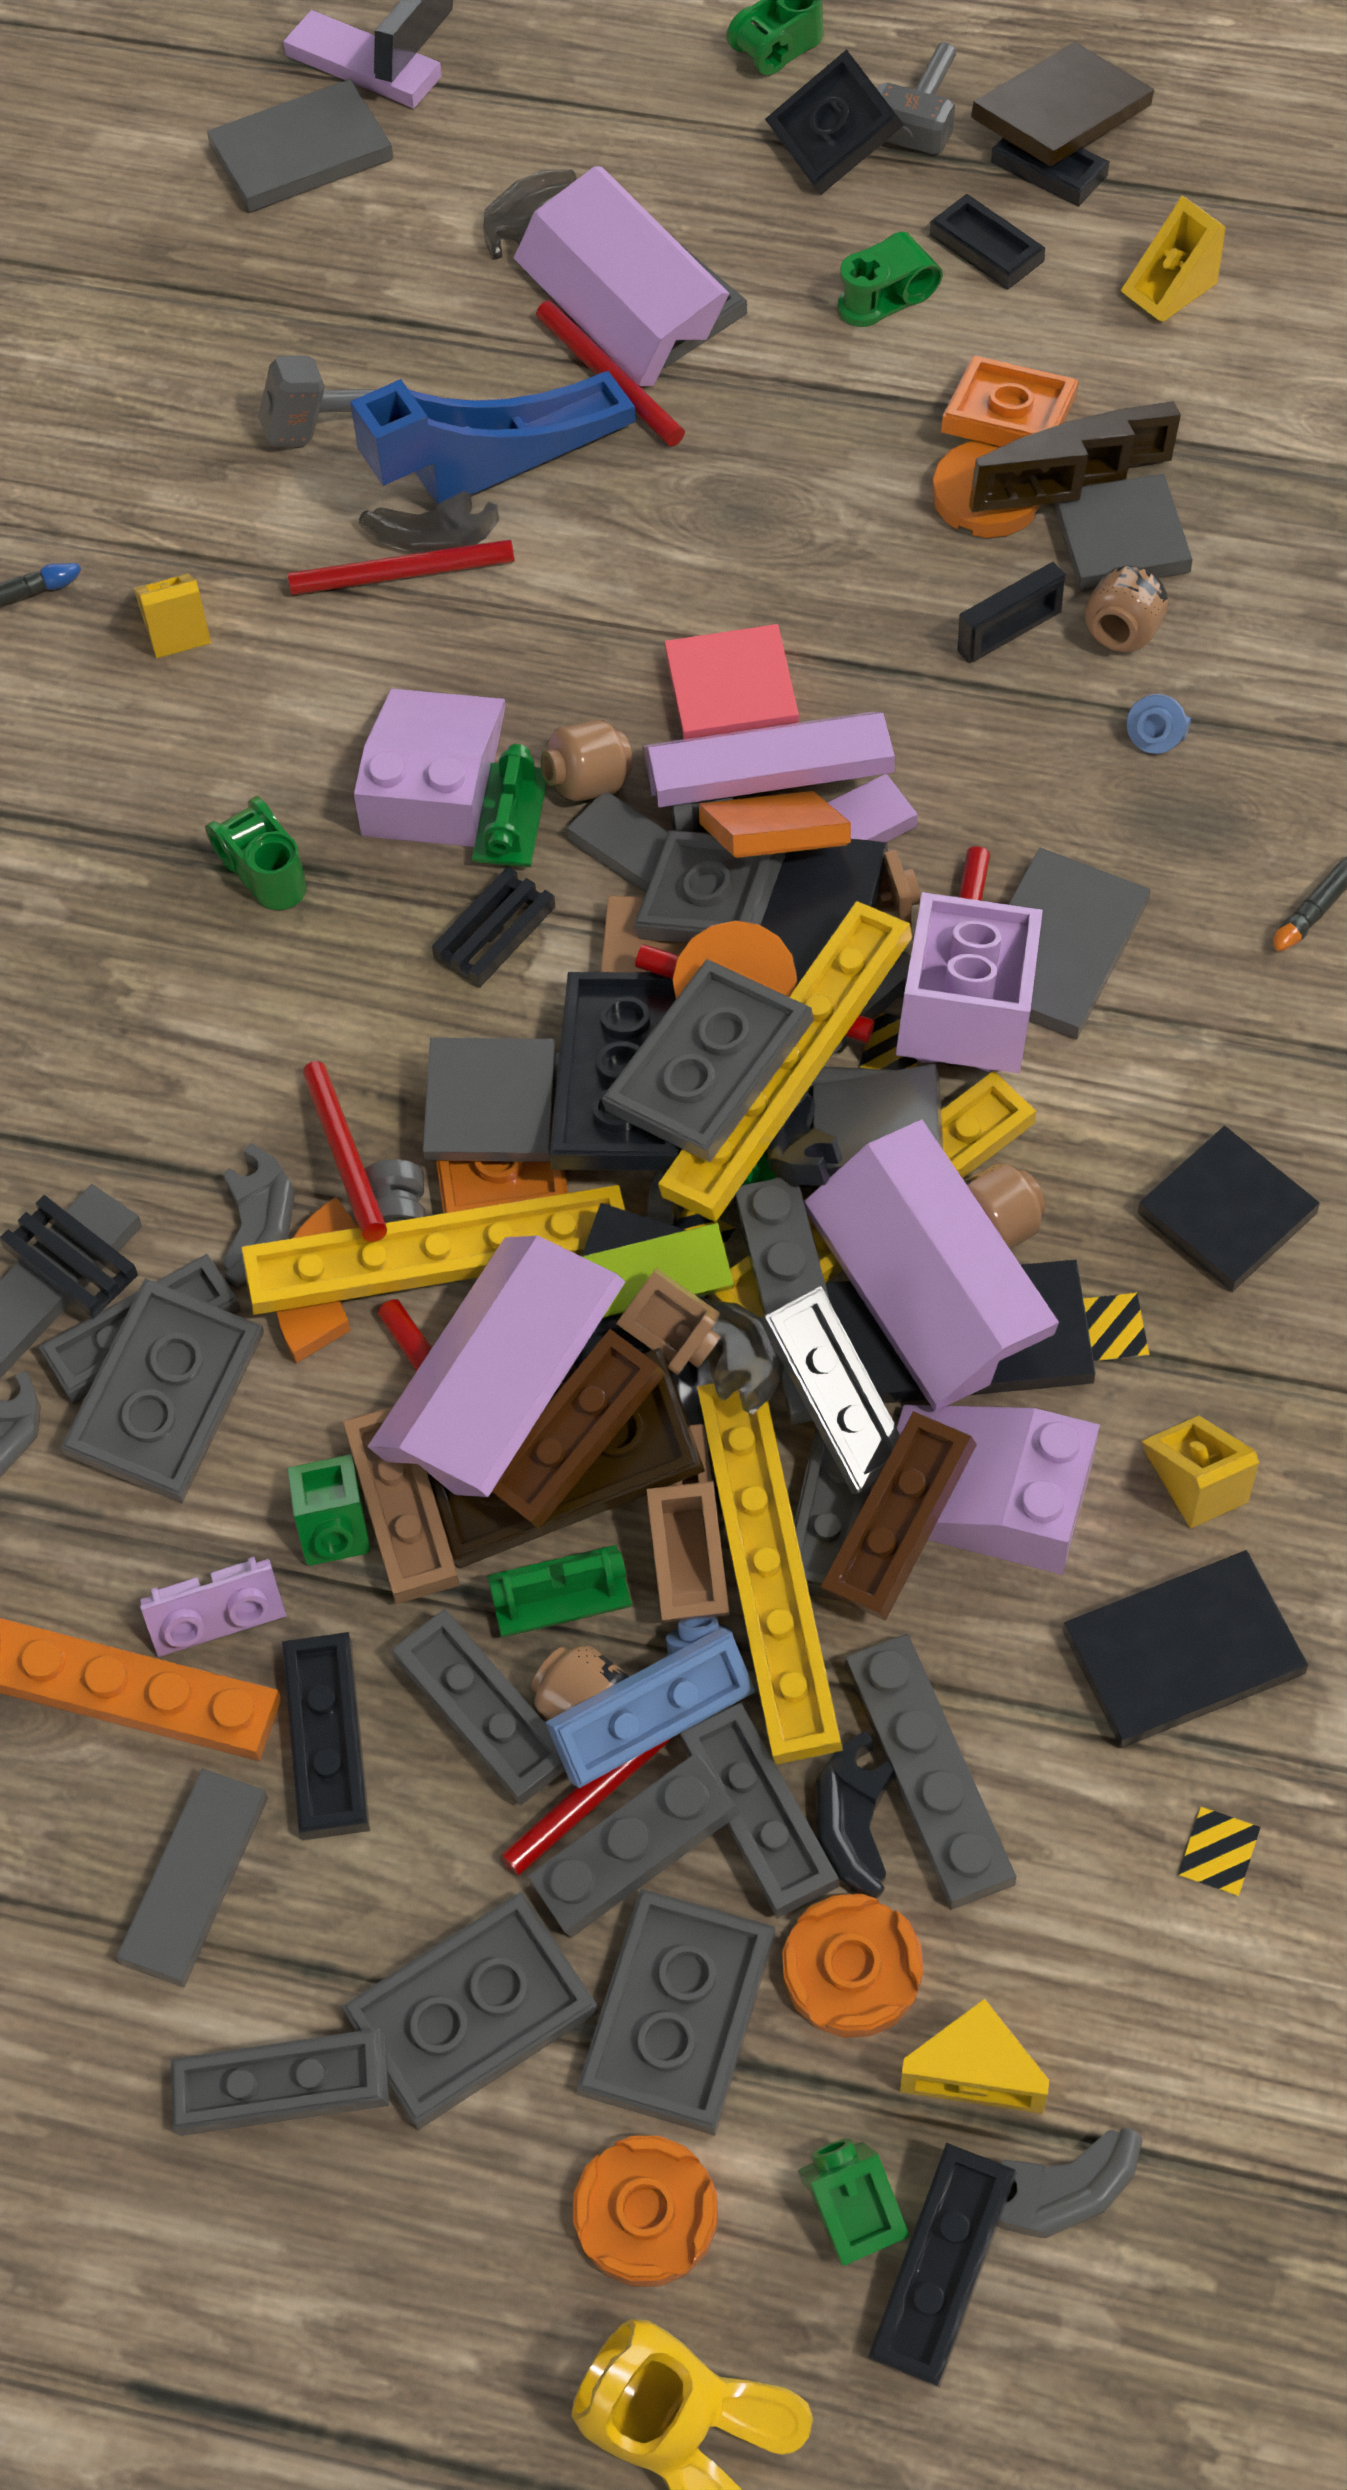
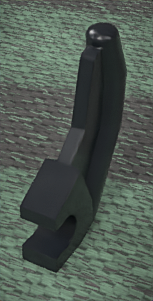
(801, 1152)
(844, 1814)

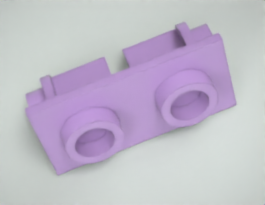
(197, 1614)

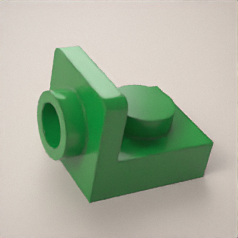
(328, 1510)
(853, 2199)

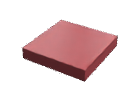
(731, 681)

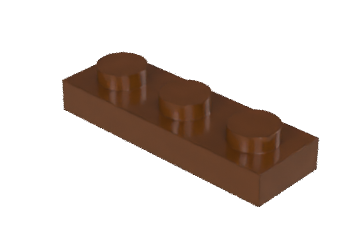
(577, 1427)
(899, 1515)

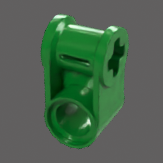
(779, 31)
(889, 274)
(260, 855)

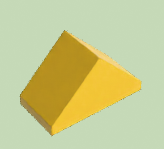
(1179, 262)
(173, 614)
(1202, 1468)
(976, 2064)

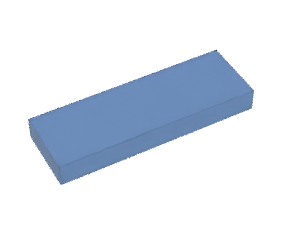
(650, 1707)

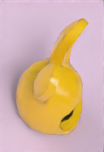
(657, 2401)

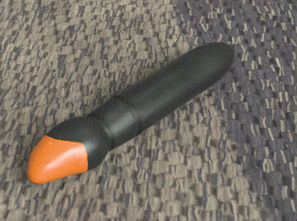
(1316, 904)

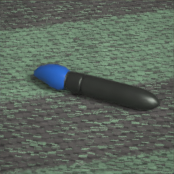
(50, 577)

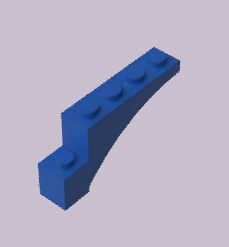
(481, 442)

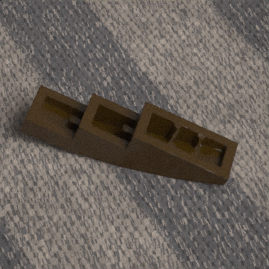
(1077, 453)

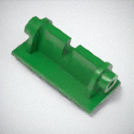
(511, 810)
(559, 1591)

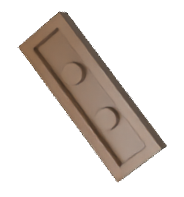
(402, 1516)

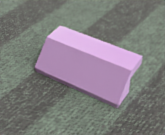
(619, 274)
(769, 758)
(929, 1264)
(497, 1364)

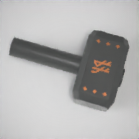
(925, 116)
(295, 398)

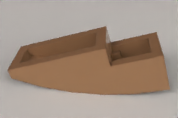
(688, 1544)

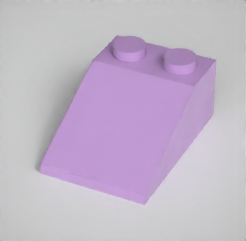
(428, 767)
(970, 983)
(1019, 1485)

